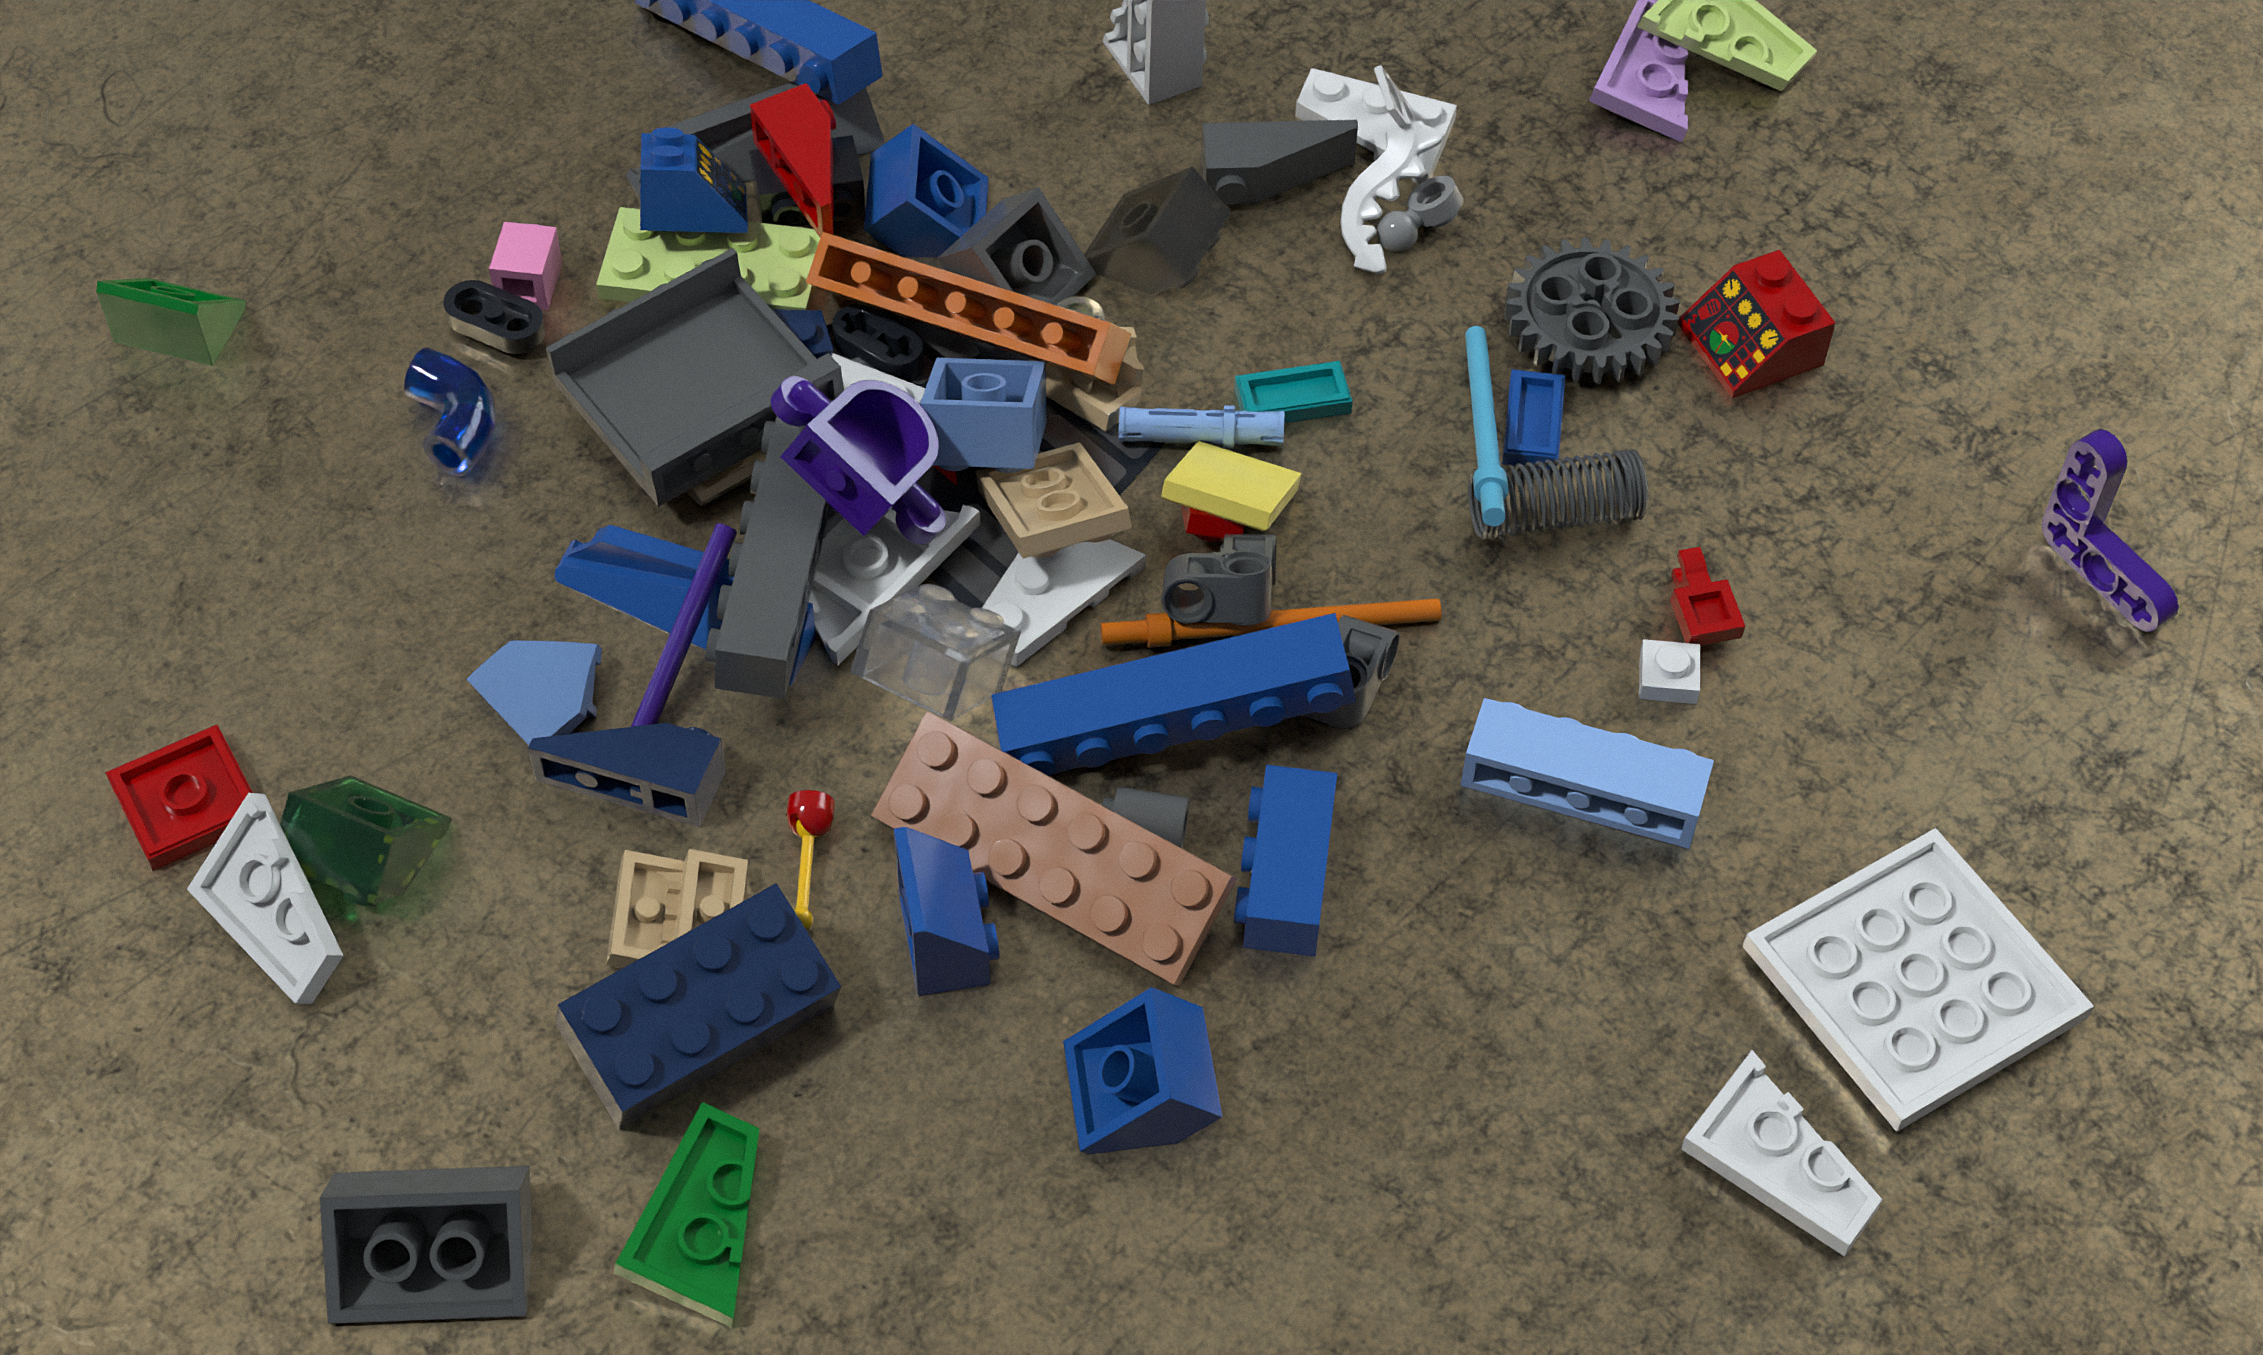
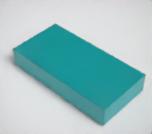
(1298, 391)

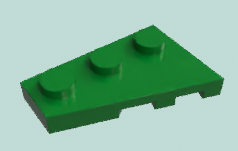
(697, 1218)

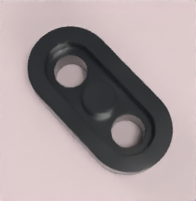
(500, 317)

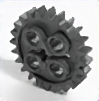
(1591, 310)

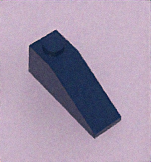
(641, 767)

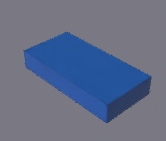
(1533, 417)

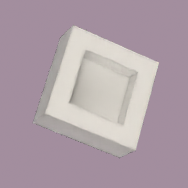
(1669, 671)

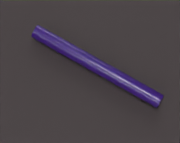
(685, 626)

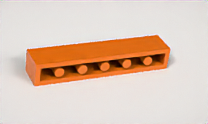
(969, 308)

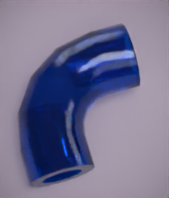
(464, 406)

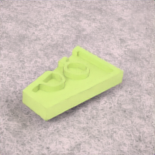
(1734, 35)

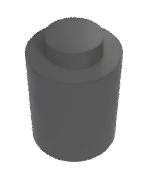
(1157, 812)

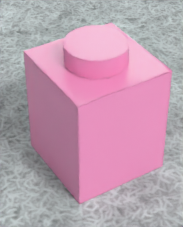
(527, 262)

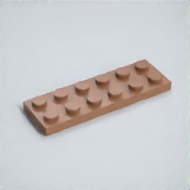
(1057, 848)

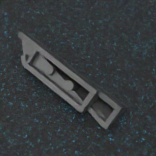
(730, 135)

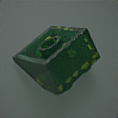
(360, 838)

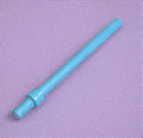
(1489, 479)

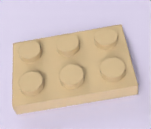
(1054, 503)

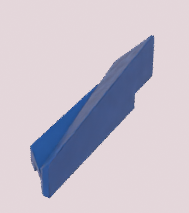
(651, 581)

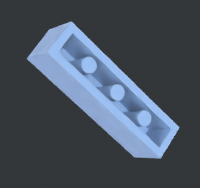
(1586, 772)

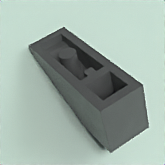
(1267, 158)

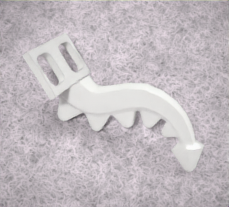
(1382, 176)

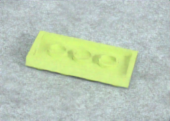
(770, 259)

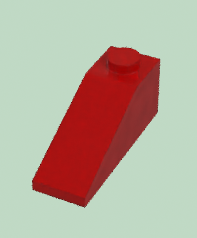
(797, 144)

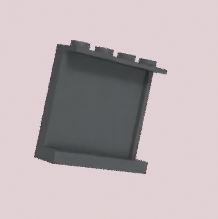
(685, 376)

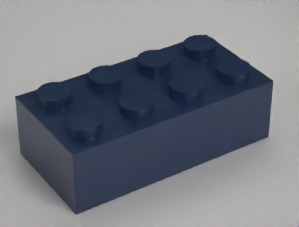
(697, 1005)

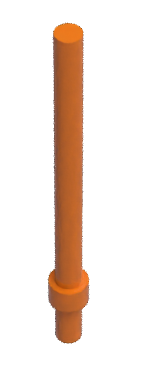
(1161, 630)

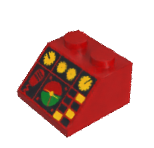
(1759, 325)

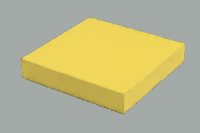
(1231, 486)

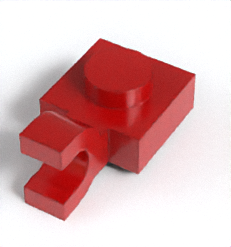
(1702, 607)

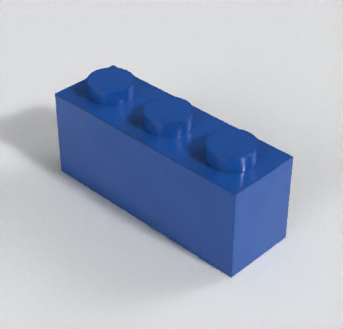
(1286, 860)

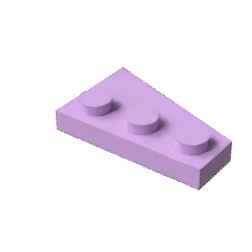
(1645, 79)

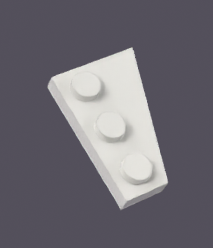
(1344, 98)
(1049, 591)

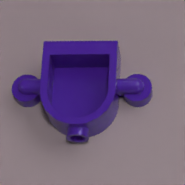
(864, 453)

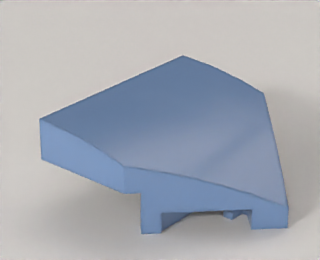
(540, 685)

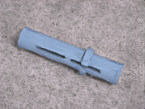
(1208, 426)

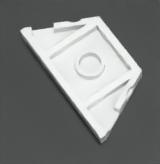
(872, 569)

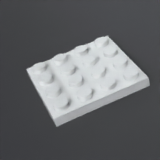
(1917, 978)

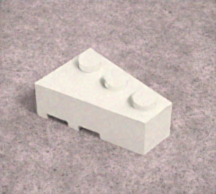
(1160, 45)

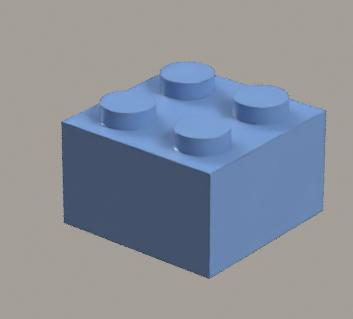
(987, 412)

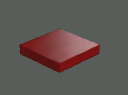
(180, 795)

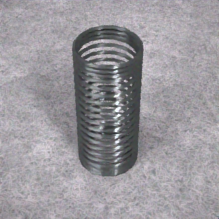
(1629, 488)

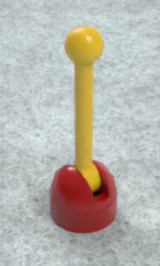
(808, 817)

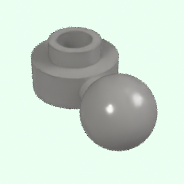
(1429, 204)

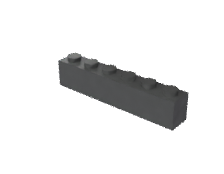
(770, 573)

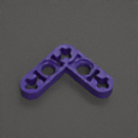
(2083, 540)

